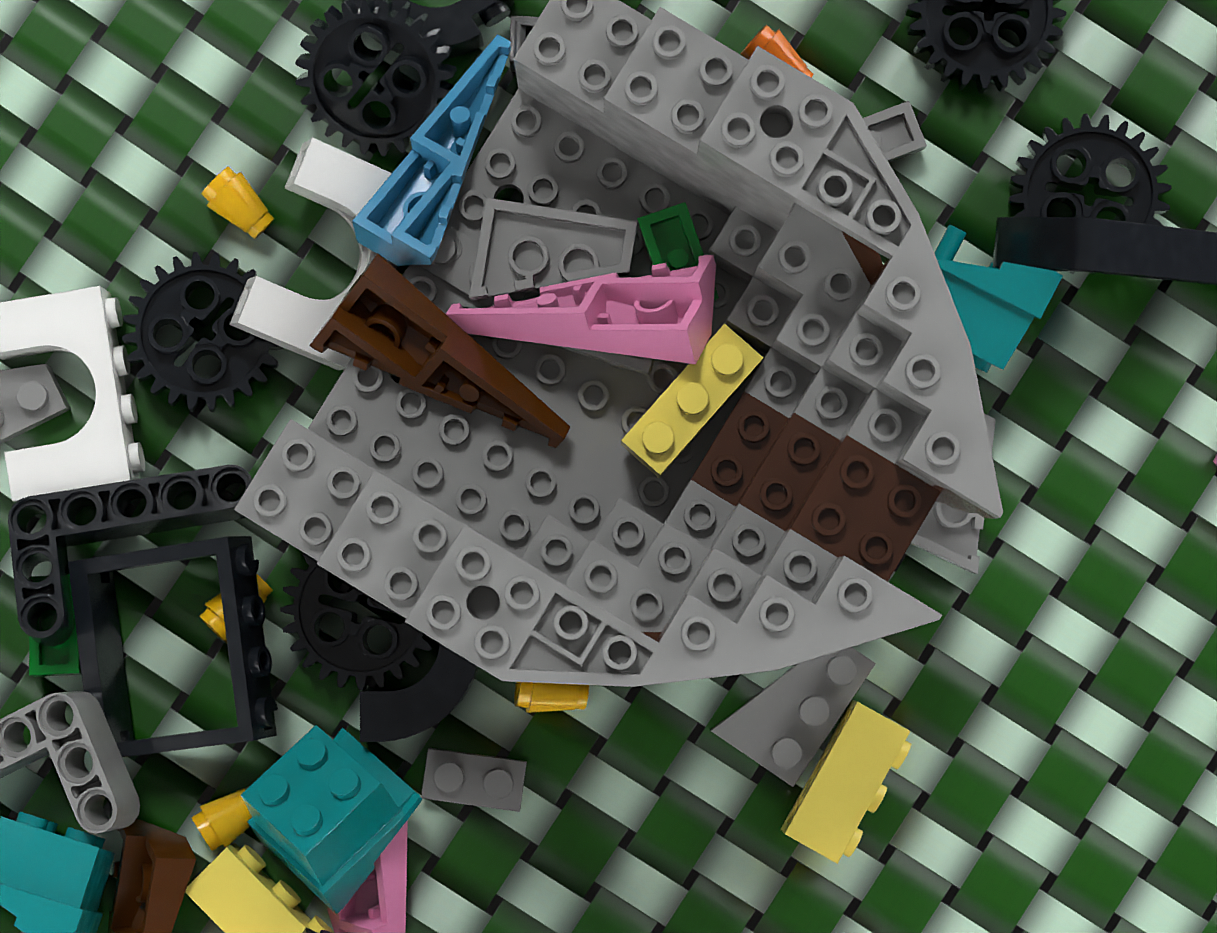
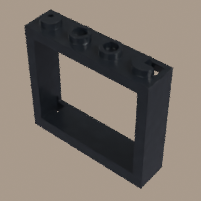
(243, 617)

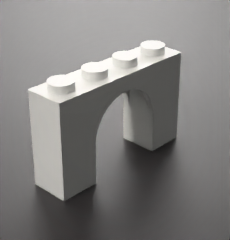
(285, 316)
(105, 447)

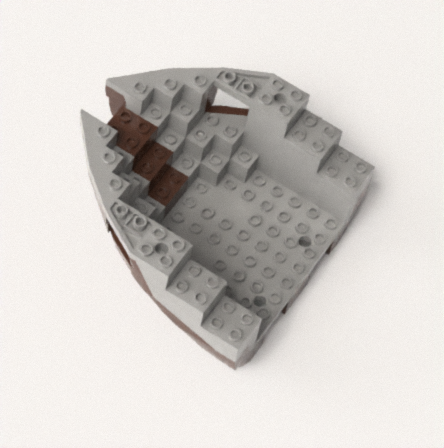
(790, 500)

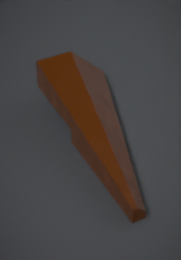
(404, 333)
(149, 879)

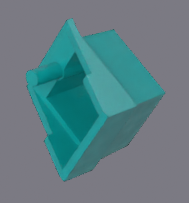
(994, 302)
(329, 812)
(51, 878)

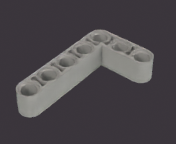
(67, 750)

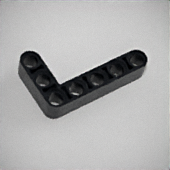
(1107, 248)
(109, 524)

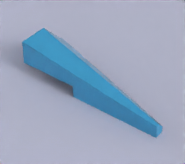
(416, 201)

